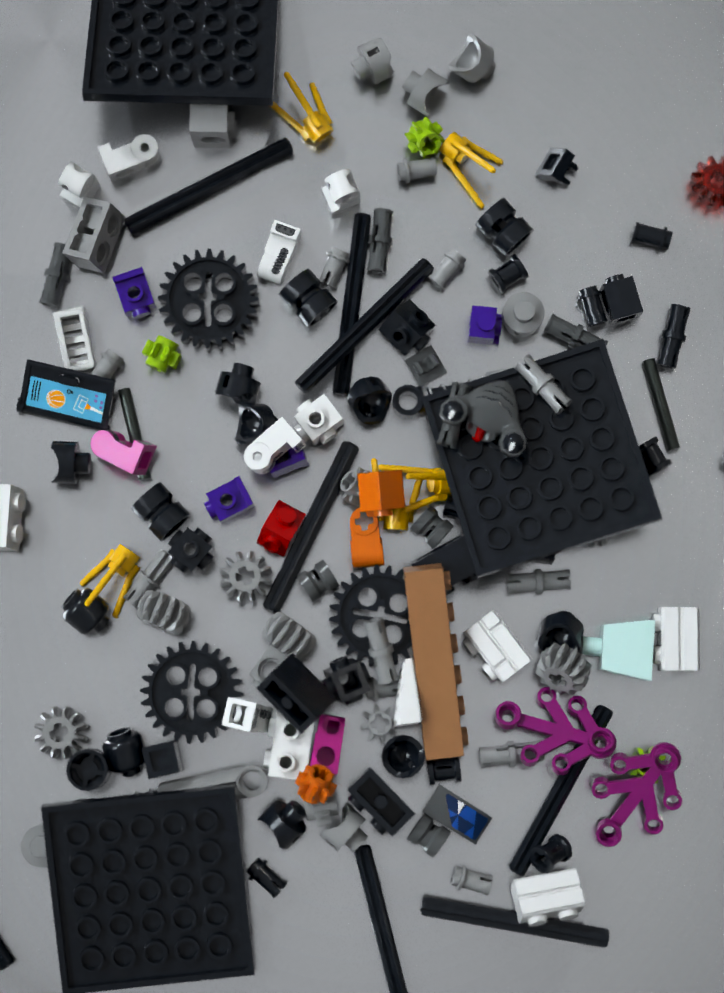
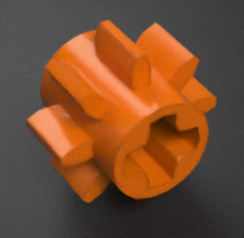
(315, 784)

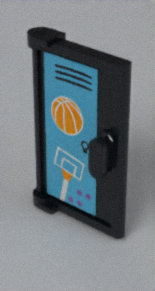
(64, 398)

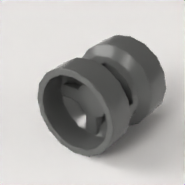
(426, 521)
(311, 584)
(428, 835)

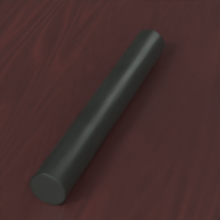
(661, 404)
(131, 421)

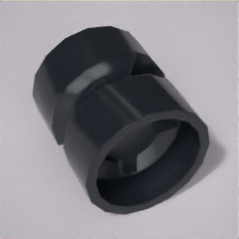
(512, 234)
(308, 298)
(160, 511)
(88, 769)

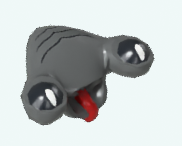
(489, 413)

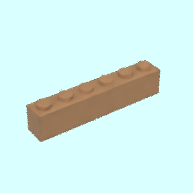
(433, 660)

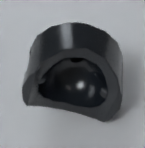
(238, 384)
(369, 396)
(253, 421)
(70, 461)
(561, 629)
(403, 756)
(285, 821)

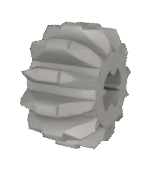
(240, 585)
(163, 612)
(289, 636)
(563, 668)
(52, 725)

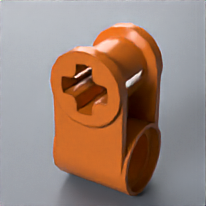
(365, 544)

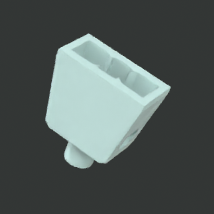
(624, 648)

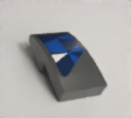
(457, 814)

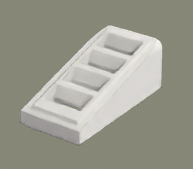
(63, 342)
(407, 701)

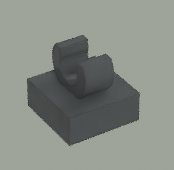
(425, 366)

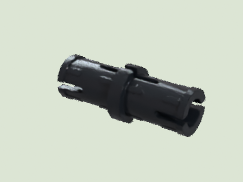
(673, 336)

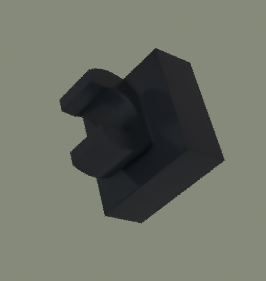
(556, 164)

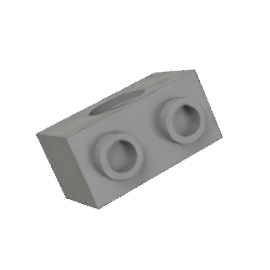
(212, 125)

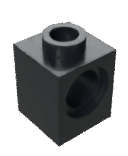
(620, 299)
(162, 759)

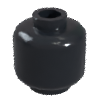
(85, 618)
(124, 751)

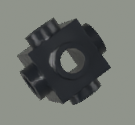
(407, 328)
(196, 561)
(357, 679)

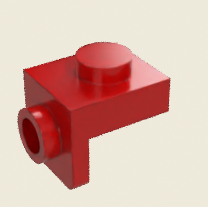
(280, 528)

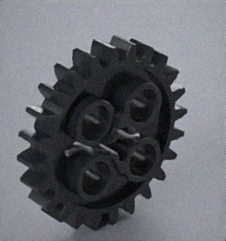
(236, 299)
(385, 587)
(162, 691)

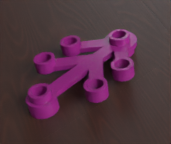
(559, 732)
(639, 789)

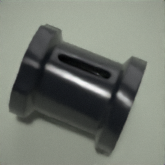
(508, 273)
(653, 457)
(444, 769)
(550, 852)

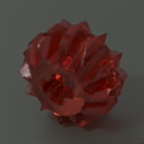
(703, 182)

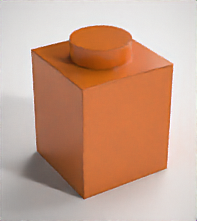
(381, 492)

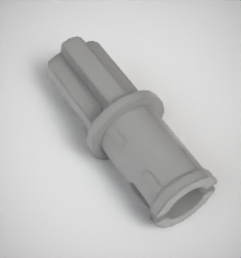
(149, 577)

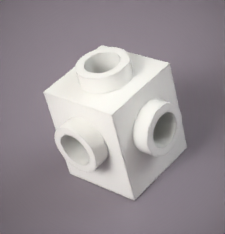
(313, 410)

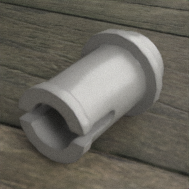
(416, 169)
(334, 267)
(447, 268)
(107, 364)
(381, 690)
(471, 880)

